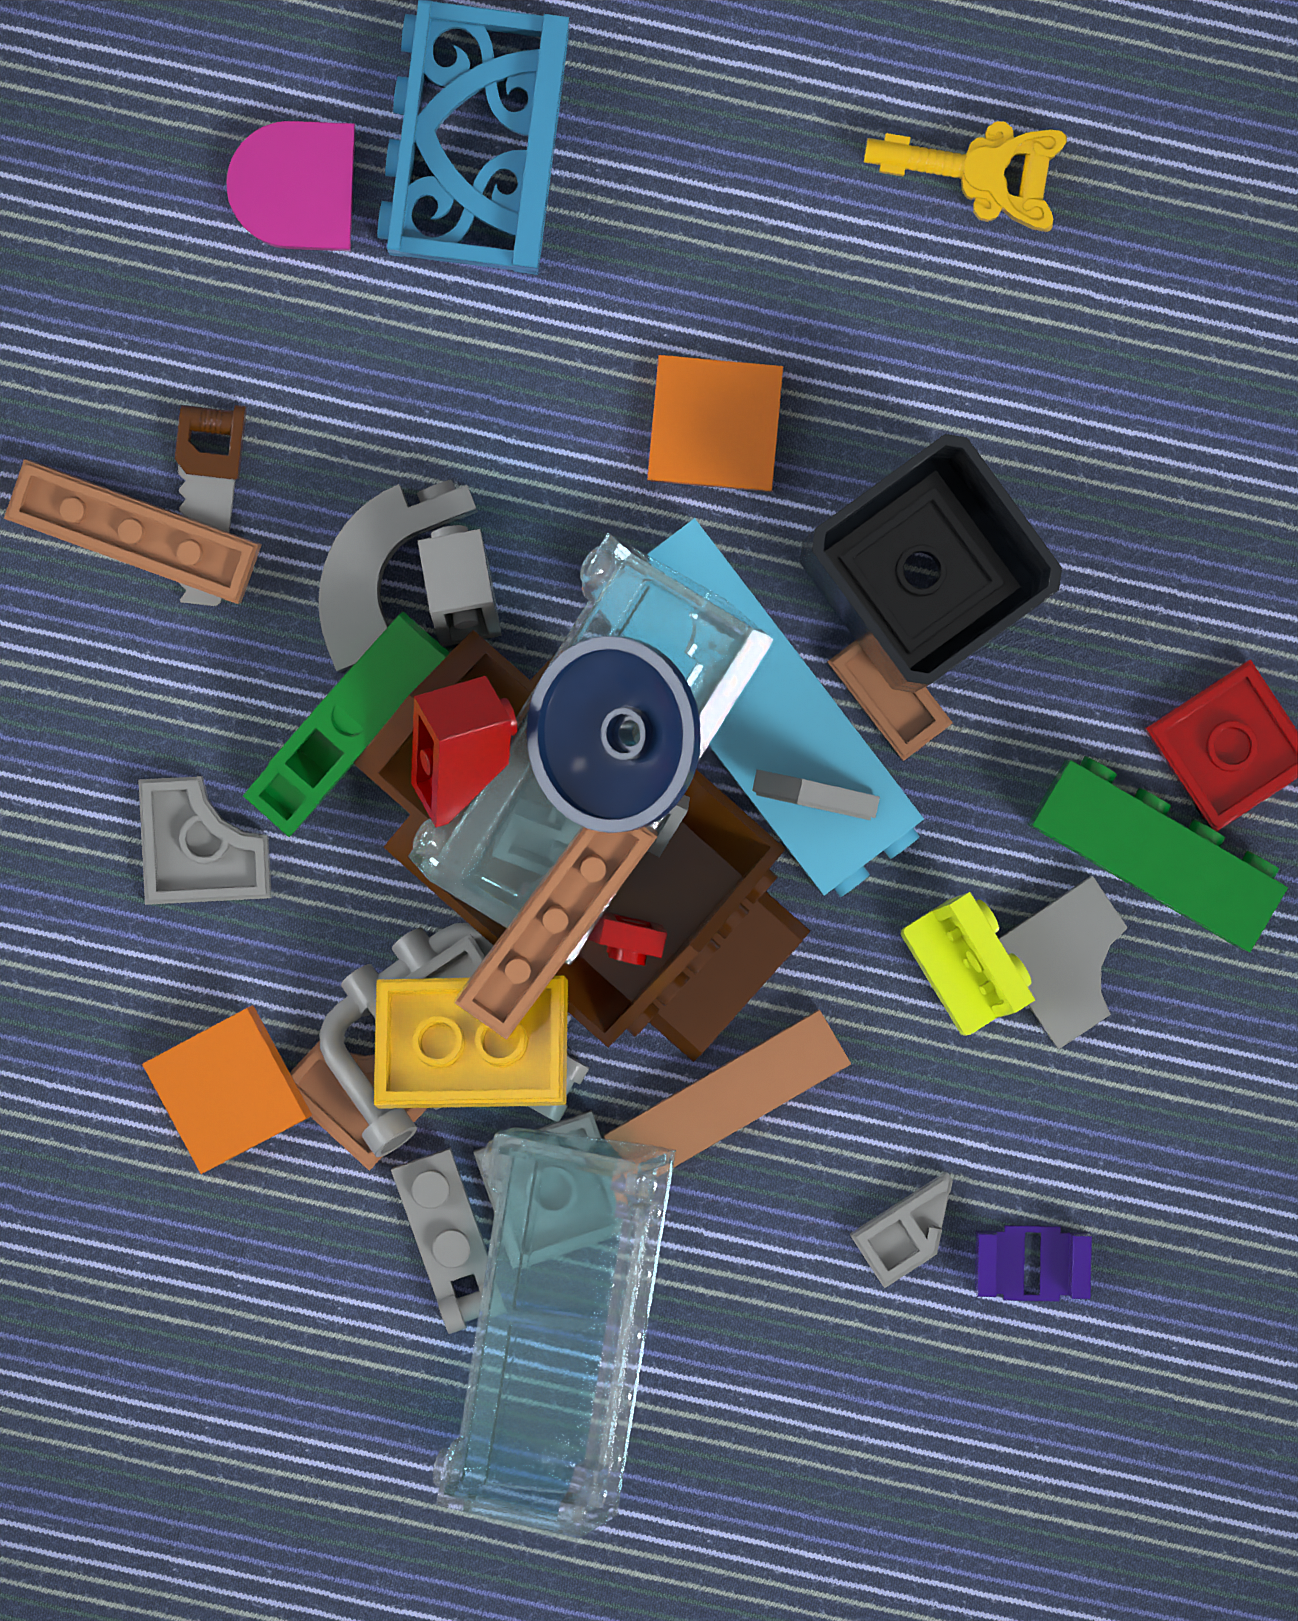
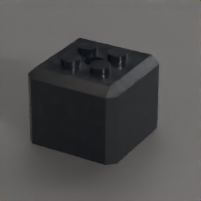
(985, 555)

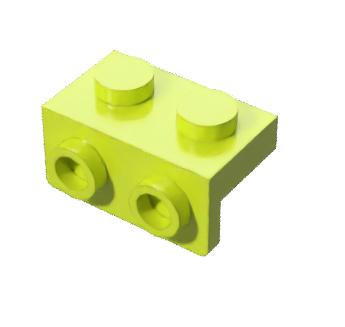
(968, 963)

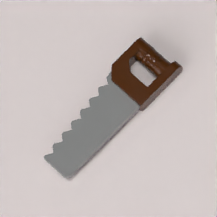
(208, 476)

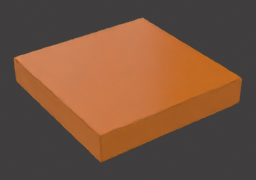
(715, 423)
(227, 1089)

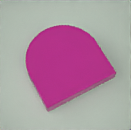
(295, 184)

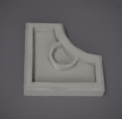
(193, 850)
(1064, 957)

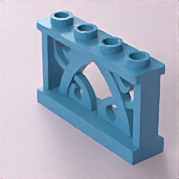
(534, 71)

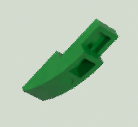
(344, 724)

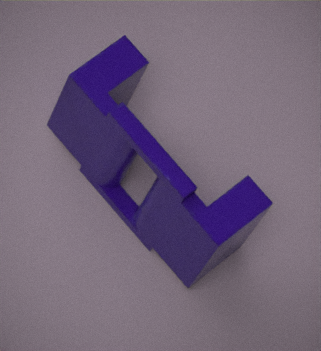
(1063, 1263)

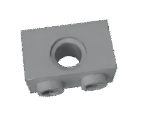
(459, 584)

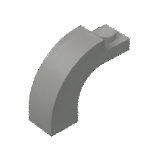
(357, 560)

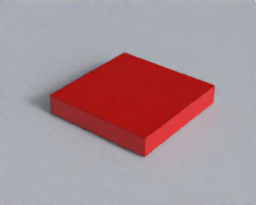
(1229, 745)

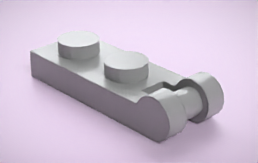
(444, 1232)

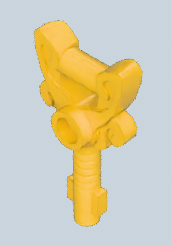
(983, 169)

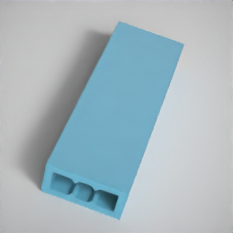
(796, 729)

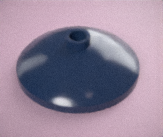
(585, 741)

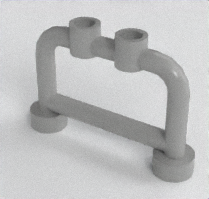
(387, 1126)

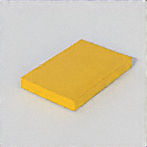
(445, 1057)

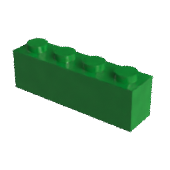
(1157, 854)

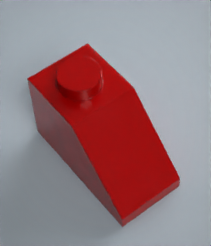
(458, 745)

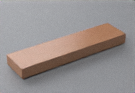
(132, 531)
(551, 925)
(739, 1090)

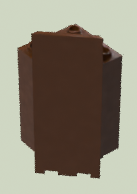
(703, 890)

